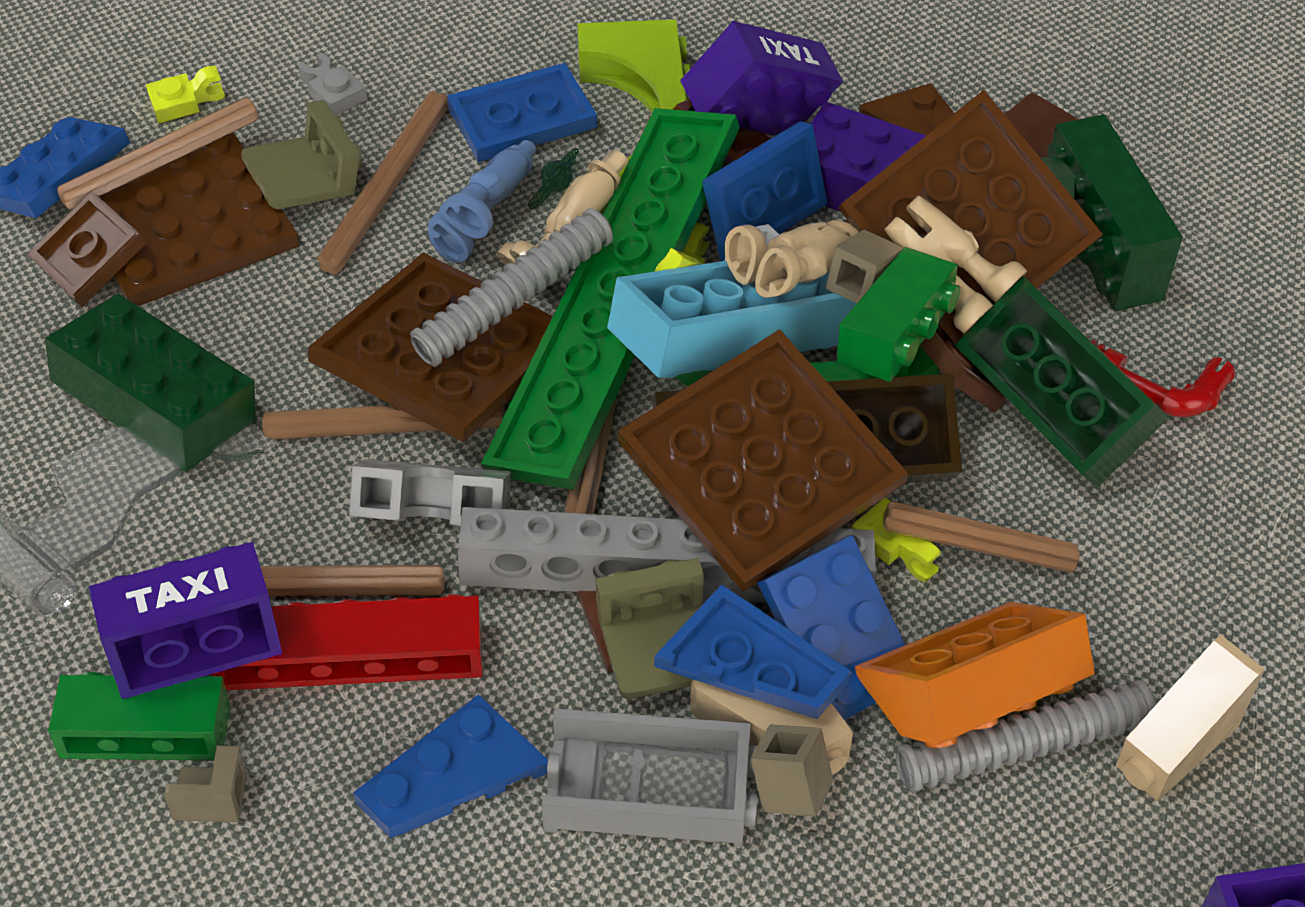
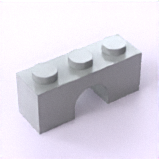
(412, 489)

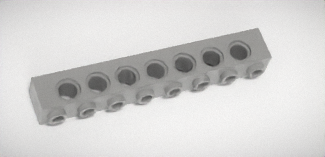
(574, 549)

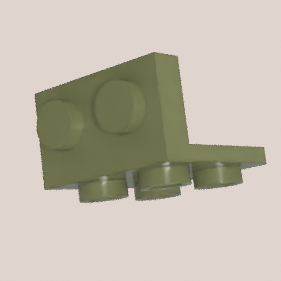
(309, 167)
(640, 615)

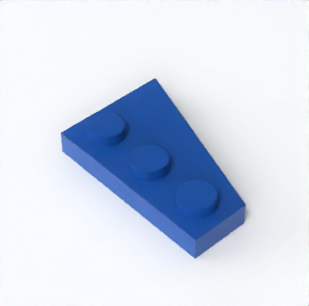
(752, 655)
(457, 761)

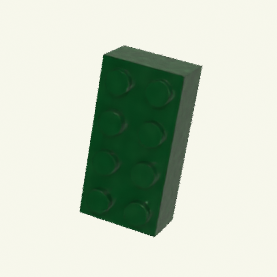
(1139, 237)
(150, 380)
(1061, 382)

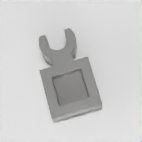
(336, 86)

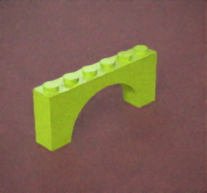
(635, 58)

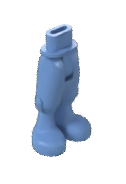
(468, 212)

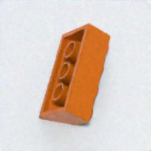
(979, 671)

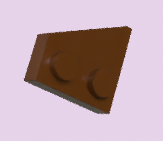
(914, 109)

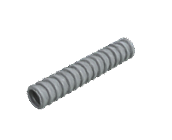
(511, 287)
(1027, 736)

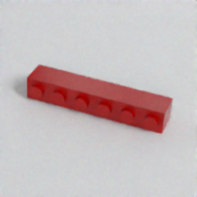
(368, 643)

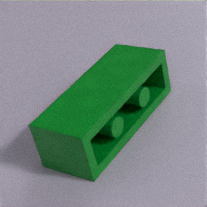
(897, 314)
(161, 724)

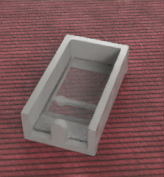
(649, 776)

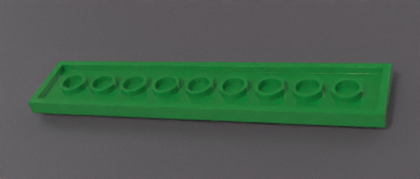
(579, 360)

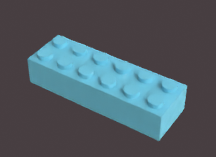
(705, 317)

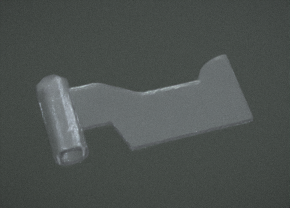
(99, 493)

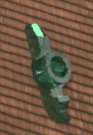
(555, 178)

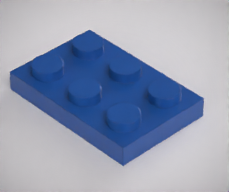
(521, 108)
(65, 153)
(768, 185)
(837, 610)

